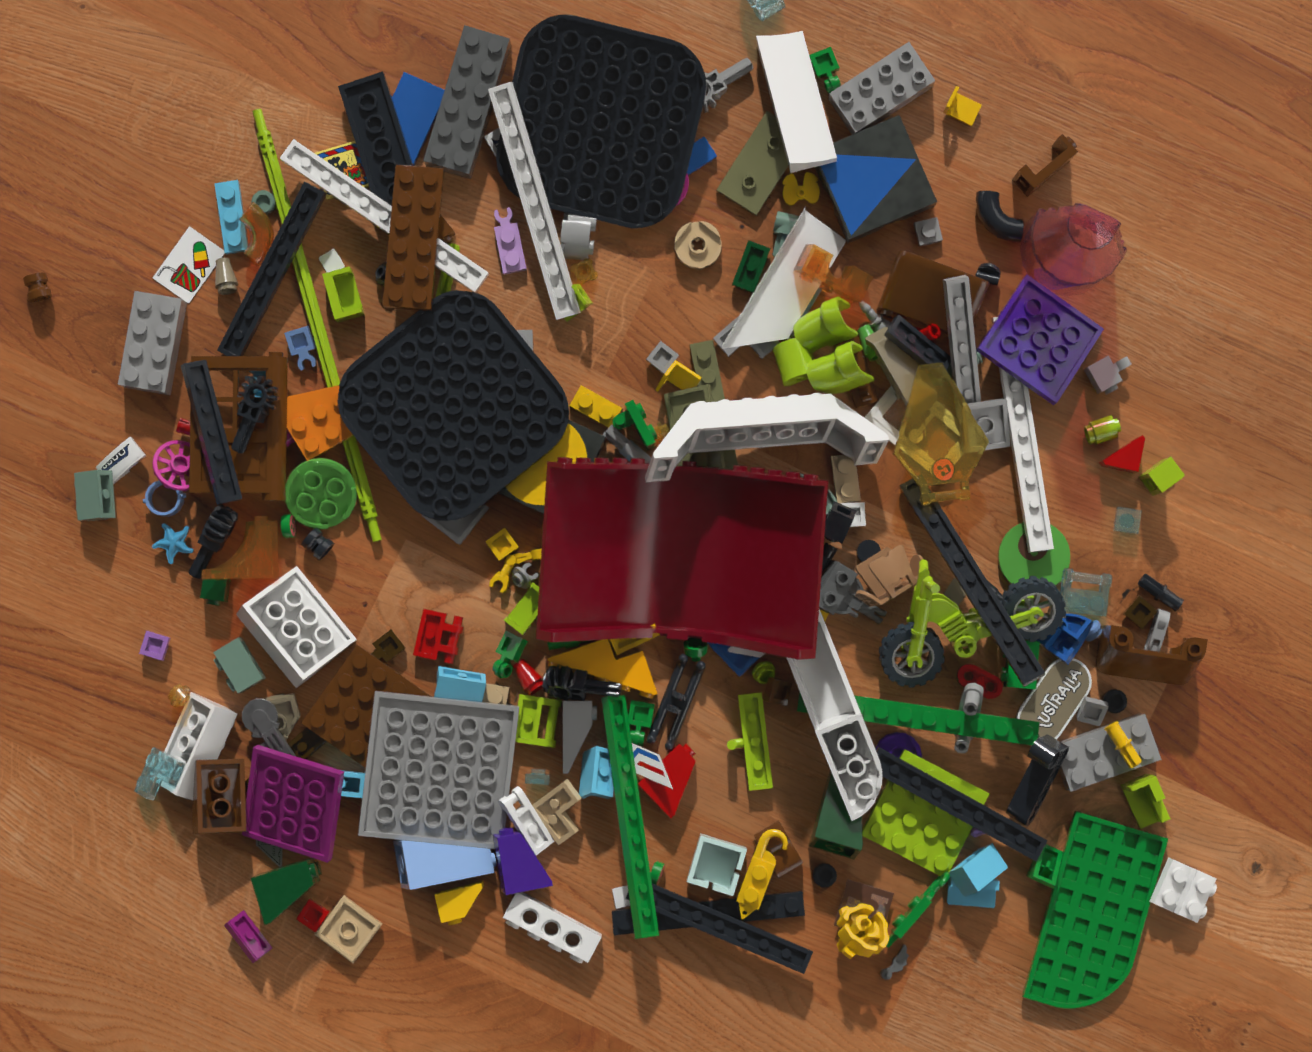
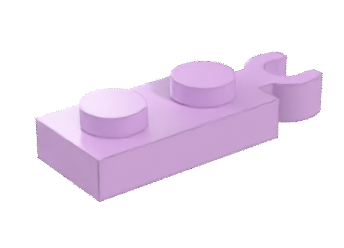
(509, 244)

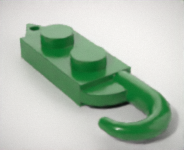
(916, 907)

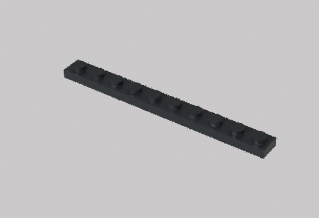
(975, 586)

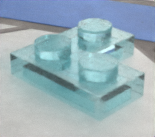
(158, 767)

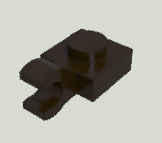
(388, 646)

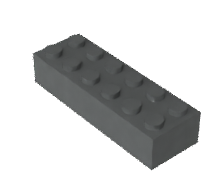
(467, 102)

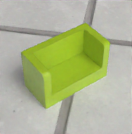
(343, 294)
(1161, 476)
(525, 611)

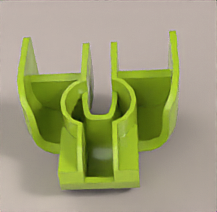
(817, 329)

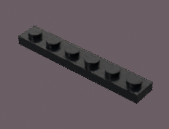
(211, 432)

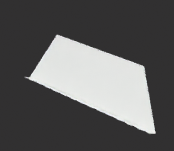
(781, 293)

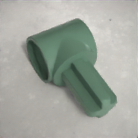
(782, 227)

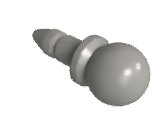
(876, 321)

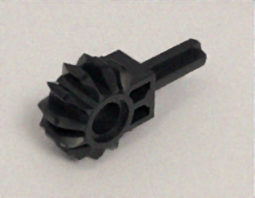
(252, 410)
(213, 537)
(575, 684)

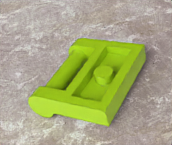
(529, 720)

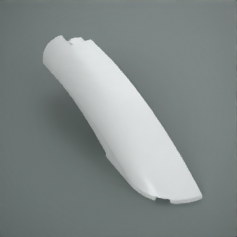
(839, 724)

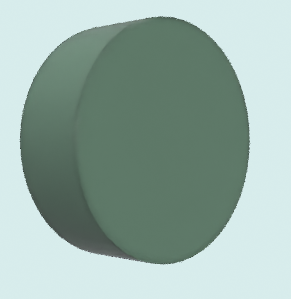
(265, 201)

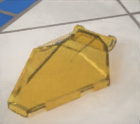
(939, 435)

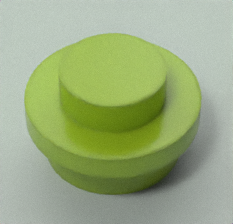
(763, 671)

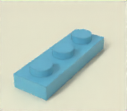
(230, 209)

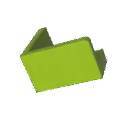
(1145, 800)

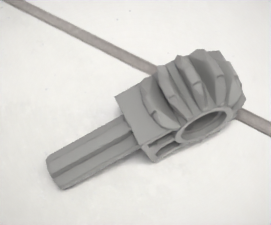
(718, 83)

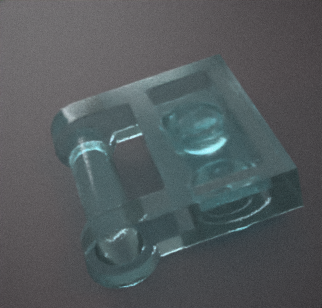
(1082, 600)

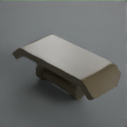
(895, 363)

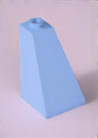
(434, 863)

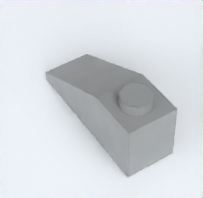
(576, 726)

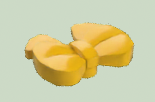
(793, 192)

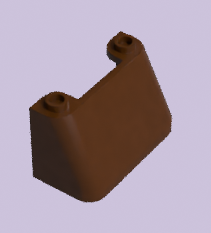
(918, 291)
(1120, 659)

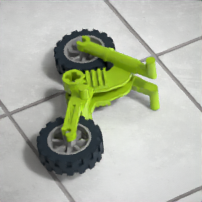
(960, 627)

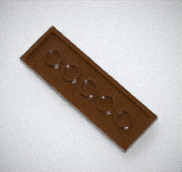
(413, 238)

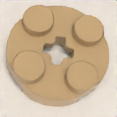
(711, 242)

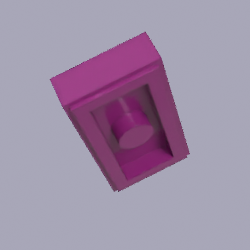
(248, 936)

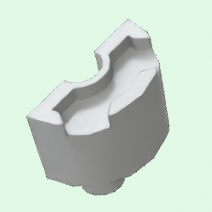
(576, 236)

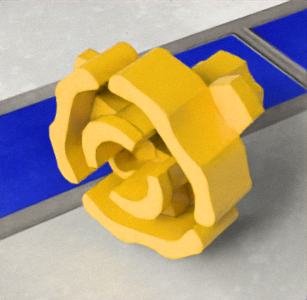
(860, 933)

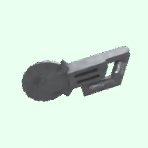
(261, 718)

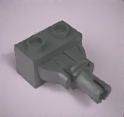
(839, 591)

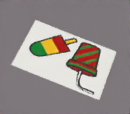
(188, 264)

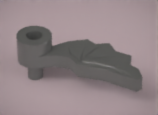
(897, 964)

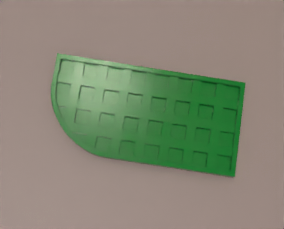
(1094, 913)

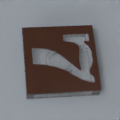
(858, 893)

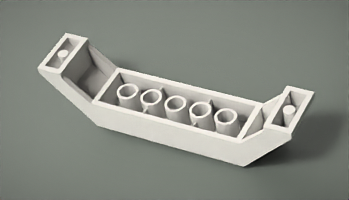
(768, 424)

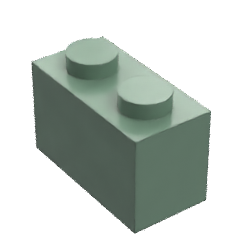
(94, 495)
(238, 665)

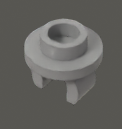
(521, 577)

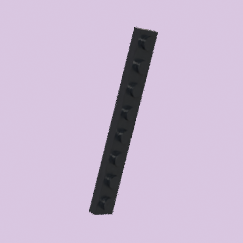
(272, 270)
(960, 805)
(772, 907)
(730, 929)

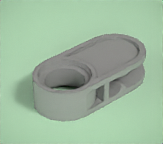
(1157, 630)

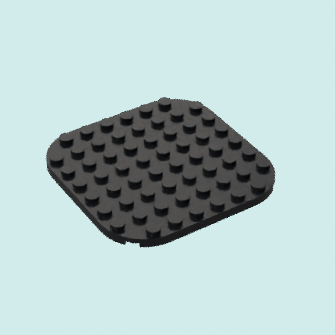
(607, 118)
(453, 405)

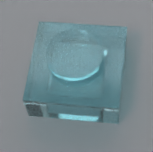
(1127, 520)
(537, 776)

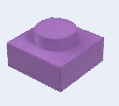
(154, 645)

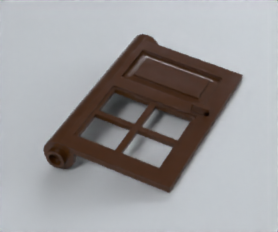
(264, 460)

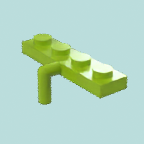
(754, 741)

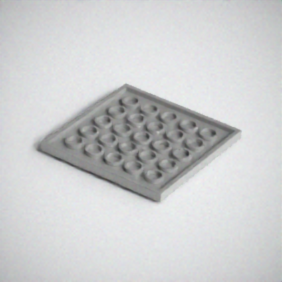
(437, 769)

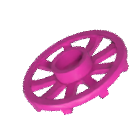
(178, 465)

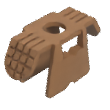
(884, 575)

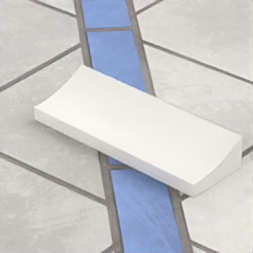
(796, 101)

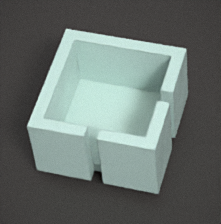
(715, 863)

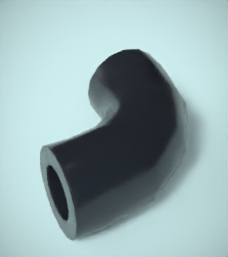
(995, 219)

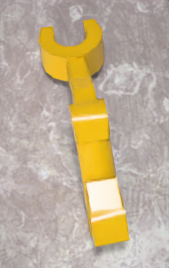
(510, 562)

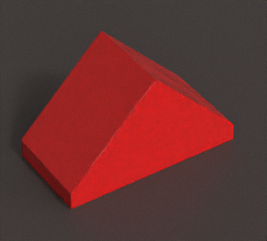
(1126, 458)

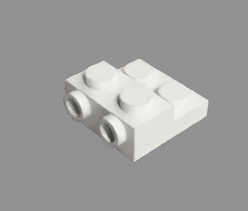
(1183, 890)

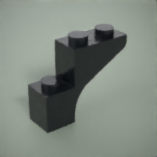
(838, 522)

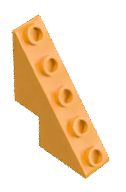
(601, 663)

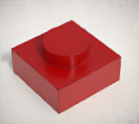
(313, 915)

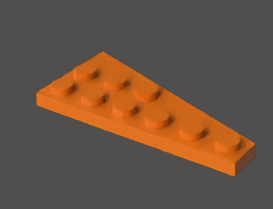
(316, 421)

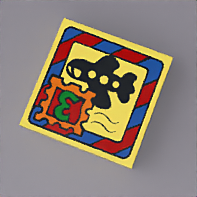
(347, 160)

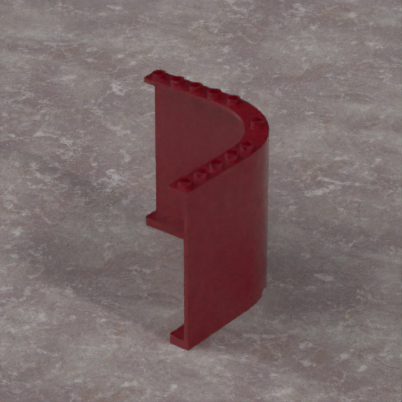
(695, 554)

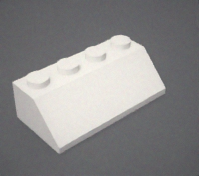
(197, 736)

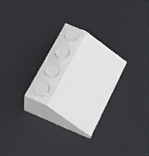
(295, 626)

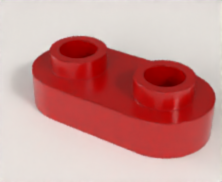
(980, 677)

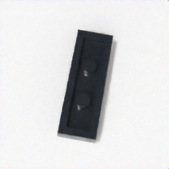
(915, 343)

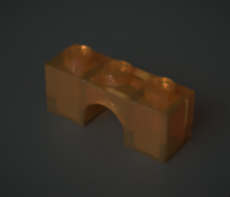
(814, 266)

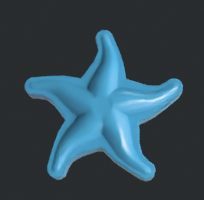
(173, 542)

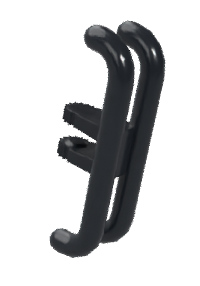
(676, 702)

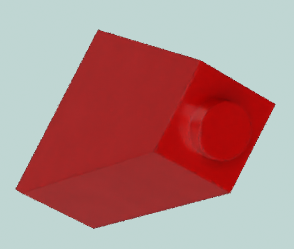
(678, 767)

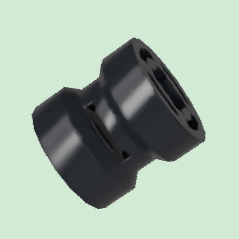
(317, 543)

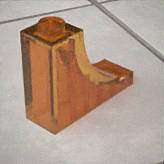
(256, 555)

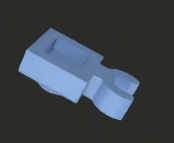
(300, 343)

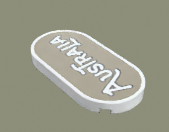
(1056, 697)

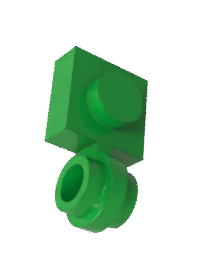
(825, 64)
(510, 648)
(641, 716)

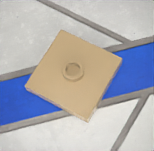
(348, 929)

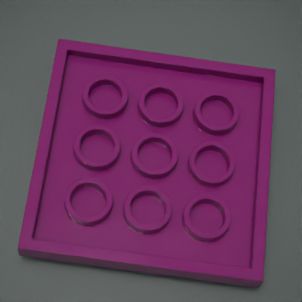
(293, 803)

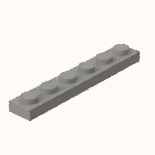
(962, 337)

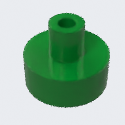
(695, 648)

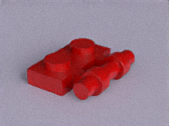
(431, 632)

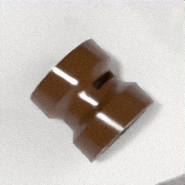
(37, 287)

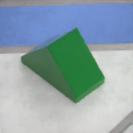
(1046, 867)

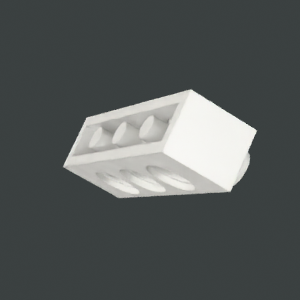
(588, 937)

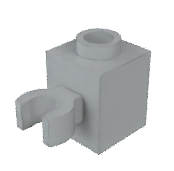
(1105, 374)

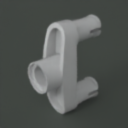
(971, 704)

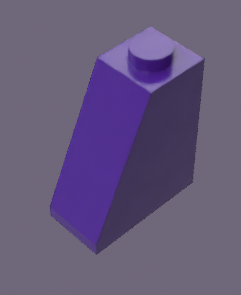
(517, 864)

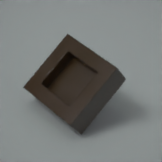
(1140, 612)

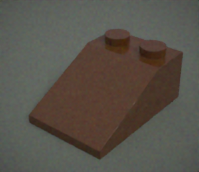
(219, 796)

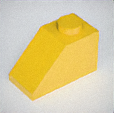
(456, 902)

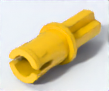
(1123, 744)

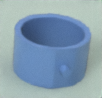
(148, 500)

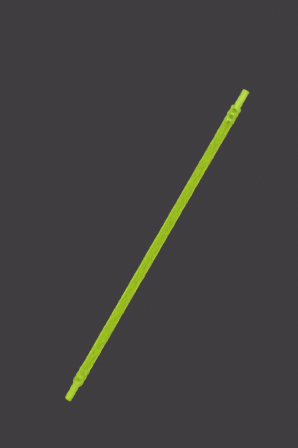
(315, 321)

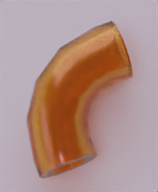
(260, 231)

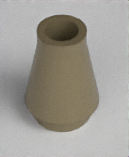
(225, 278)

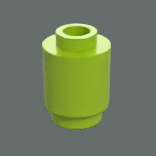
(1102, 430)

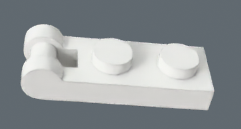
(526, 820)

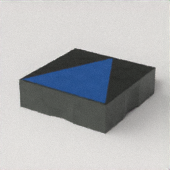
(875, 179)

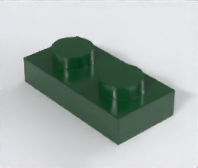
(751, 267)

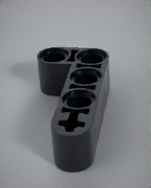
(1047, 758)

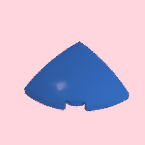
(1068, 638)

